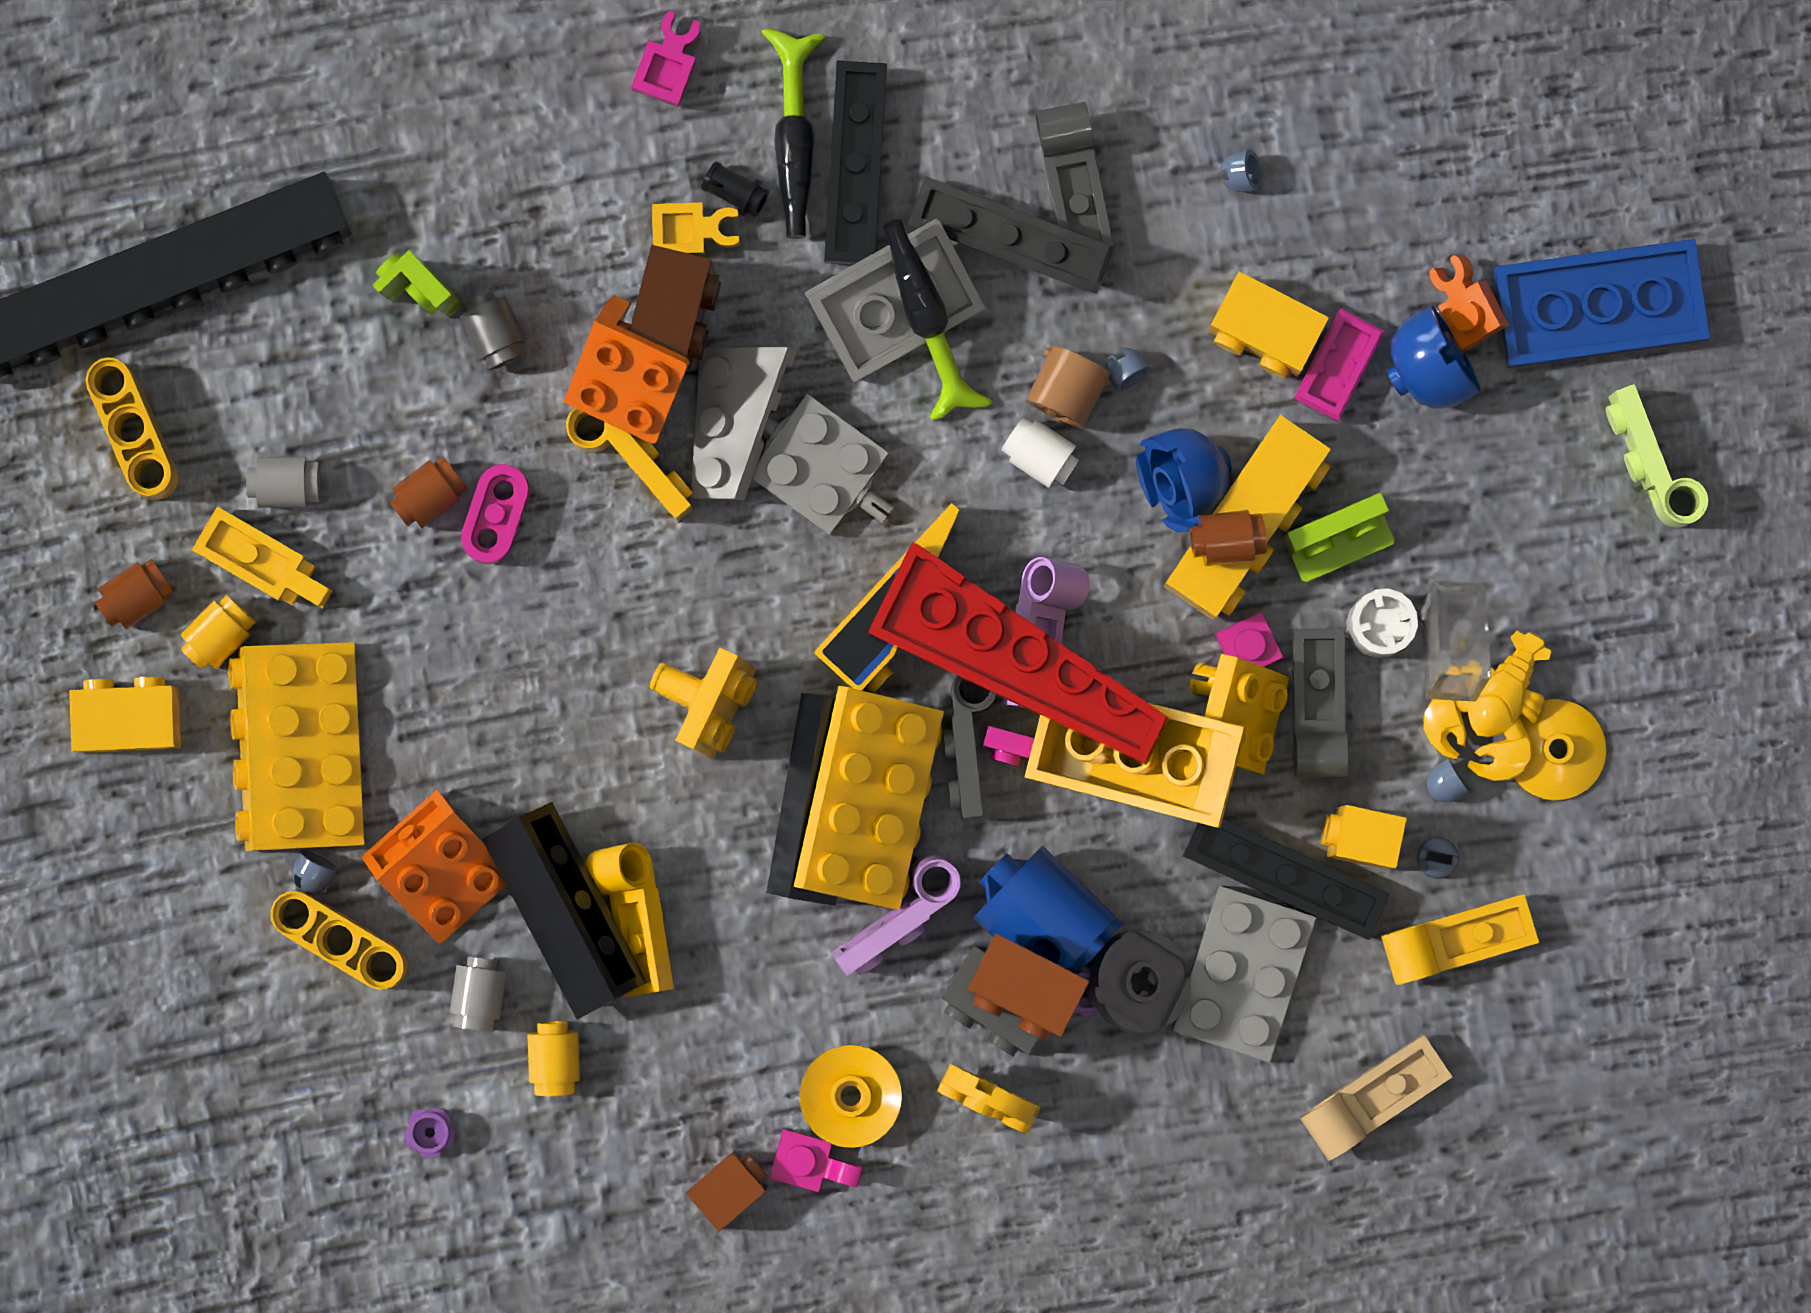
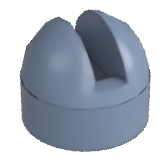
(1243, 171)
(1128, 369)
(1446, 783)
(1435, 869)
(312, 872)

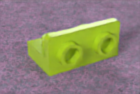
(421, 283)
(1339, 538)

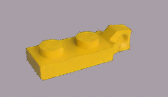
(259, 560)

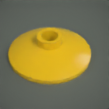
(1585, 755)
(850, 1124)

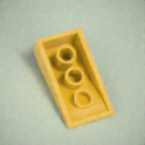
(1183, 778)

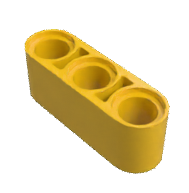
(114, 411)
(314, 938)

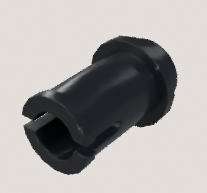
(735, 189)

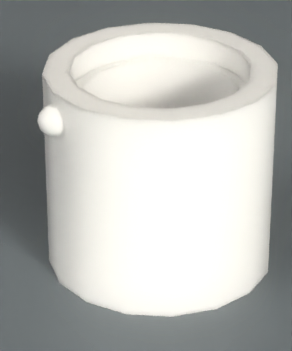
(1382, 623)

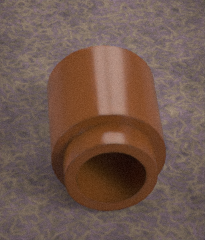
(427, 492)
(1228, 537)
(133, 594)

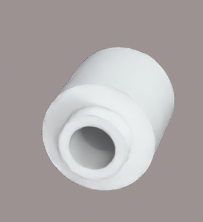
(1040, 452)

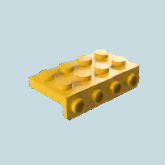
(297, 746)
(869, 798)

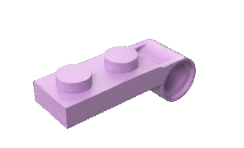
(1047, 592)
(903, 926)

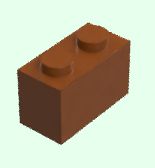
(1026, 986)

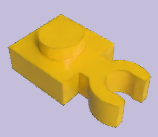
(685, 229)

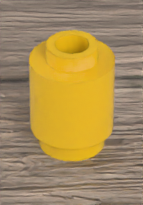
(216, 633)
(553, 1059)

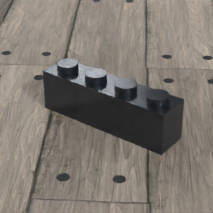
(800, 785)
(564, 910)

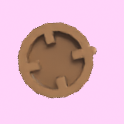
(1068, 386)

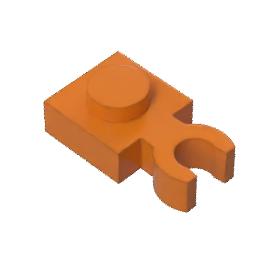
(1471, 308)

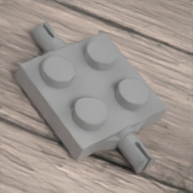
(821, 466)

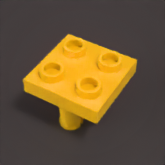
(1244, 697)
(709, 701)

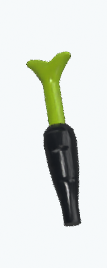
(794, 132)
(928, 320)

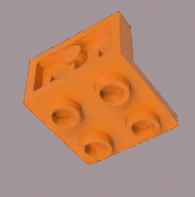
(625, 376)
(435, 867)

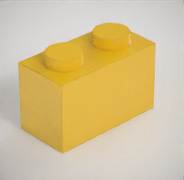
(1267, 326)
(125, 717)
(1363, 837)

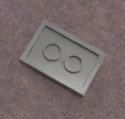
(865, 309)
(1244, 973)

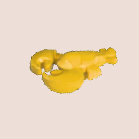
(1495, 713)

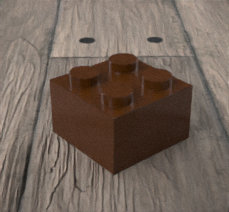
(674, 301)

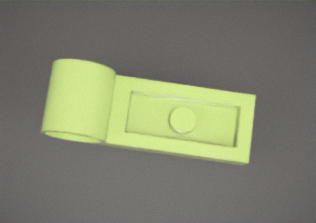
(1646, 461)

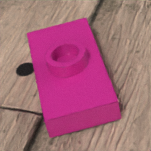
(1338, 365)

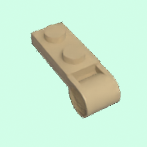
(1375, 1097)

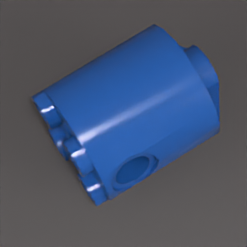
(1045, 910)

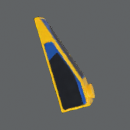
(850, 650)

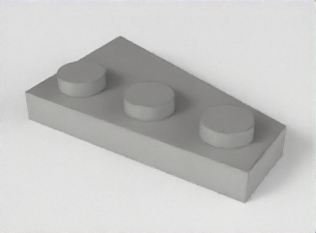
(732, 408)

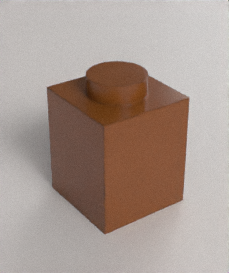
(728, 1189)

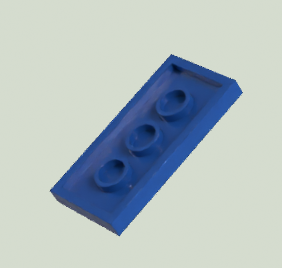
(1601, 303)

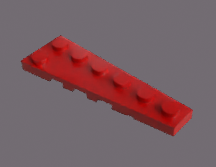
(980, 639)

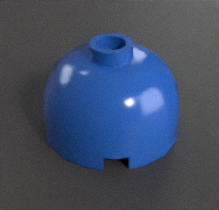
(1430, 362)
(1184, 474)

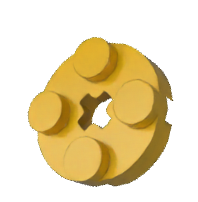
(989, 1099)

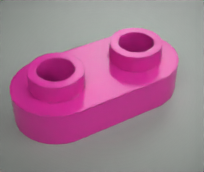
(494, 514)

